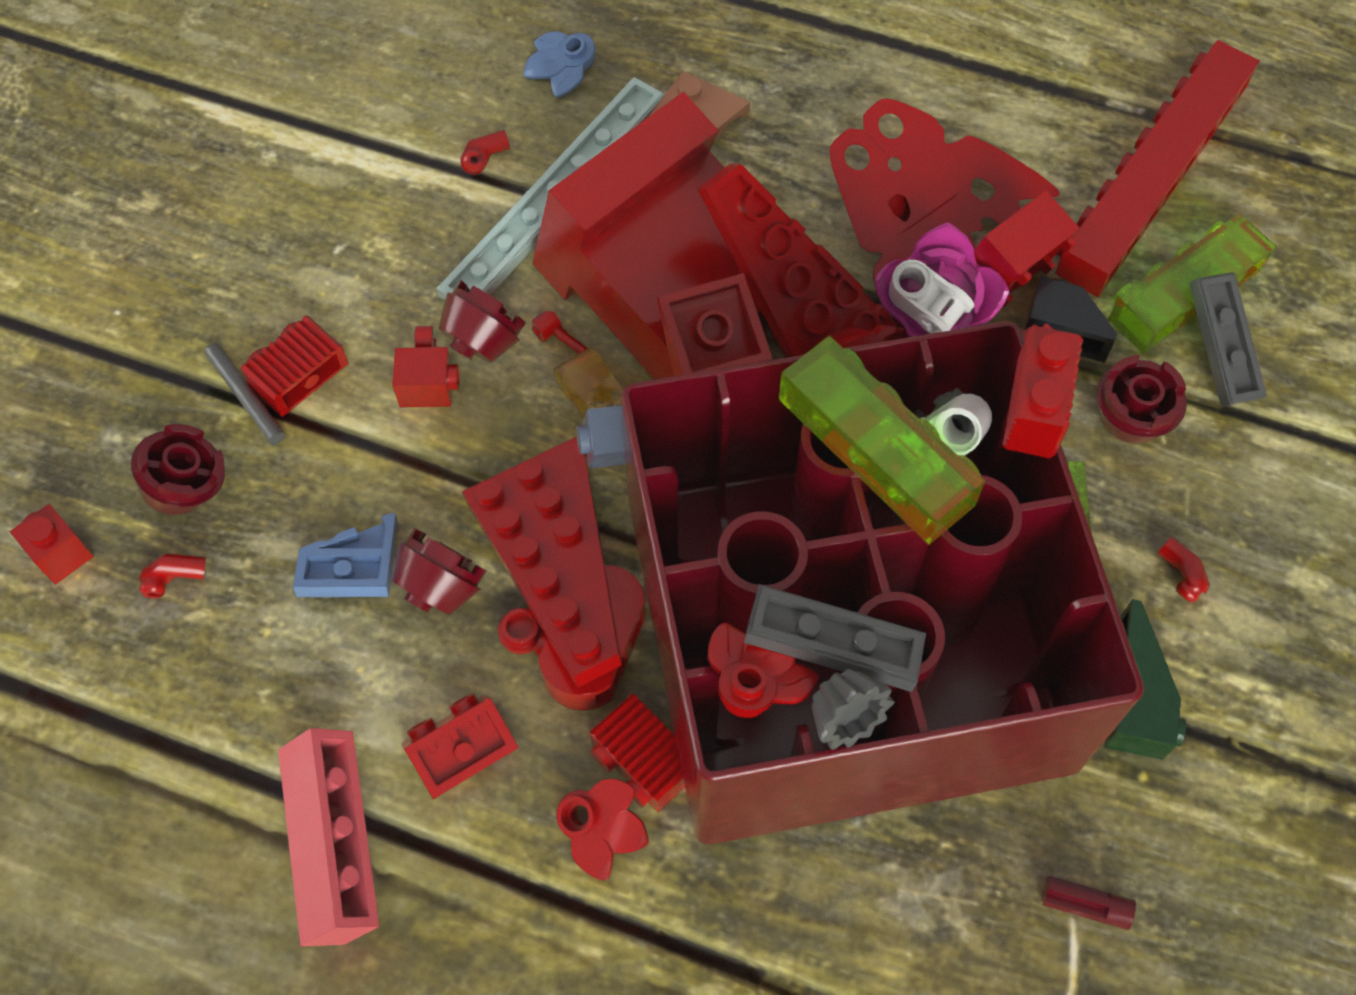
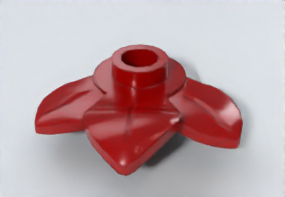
(772, 674)
(609, 827)

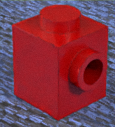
(51, 543)

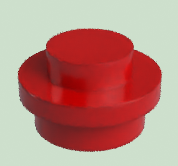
(519, 631)

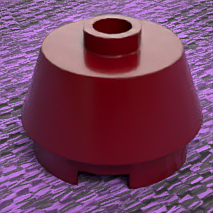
(478, 324)
(1141, 399)
(177, 469)
(435, 574)

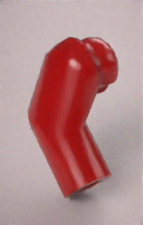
(480, 150)
(1191, 567)
(165, 569)

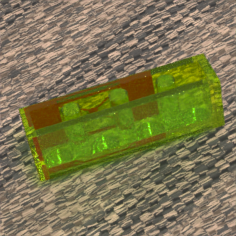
(1163, 298)
(881, 439)

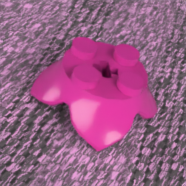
(953, 258)

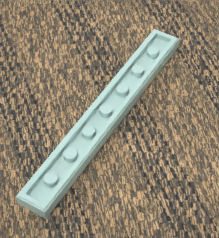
(519, 228)

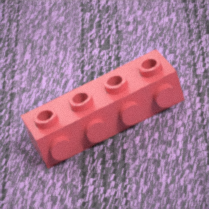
(327, 838)

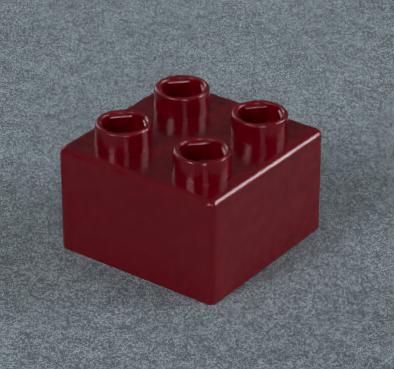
(1016, 610)

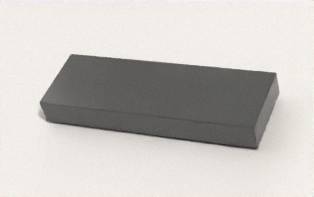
(1227, 339)
(835, 637)

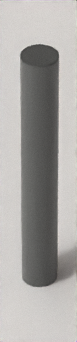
(244, 394)

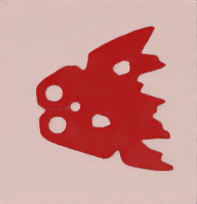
(927, 178)

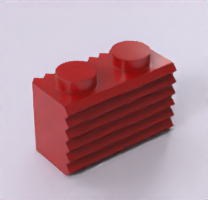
(294, 365)
(1043, 392)
(640, 751)

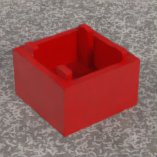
(1027, 242)

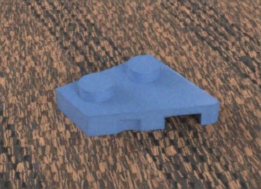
(349, 563)

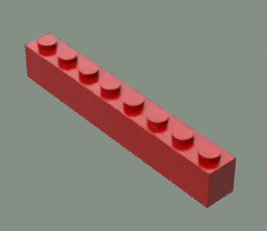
(1156, 168)

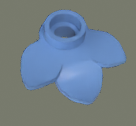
(559, 61)

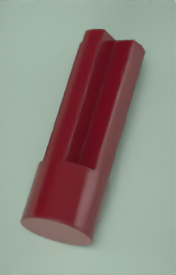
(1089, 903)

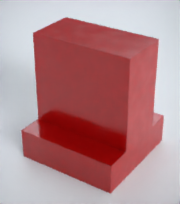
(638, 228)

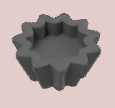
(849, 707)

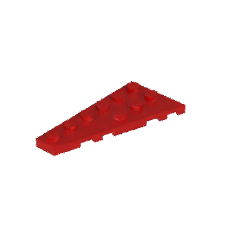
(791, 277)
(551, 546)

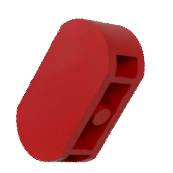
(629, 616)

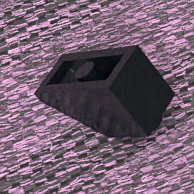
(1072, 311)

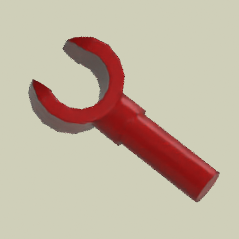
(549, 325)

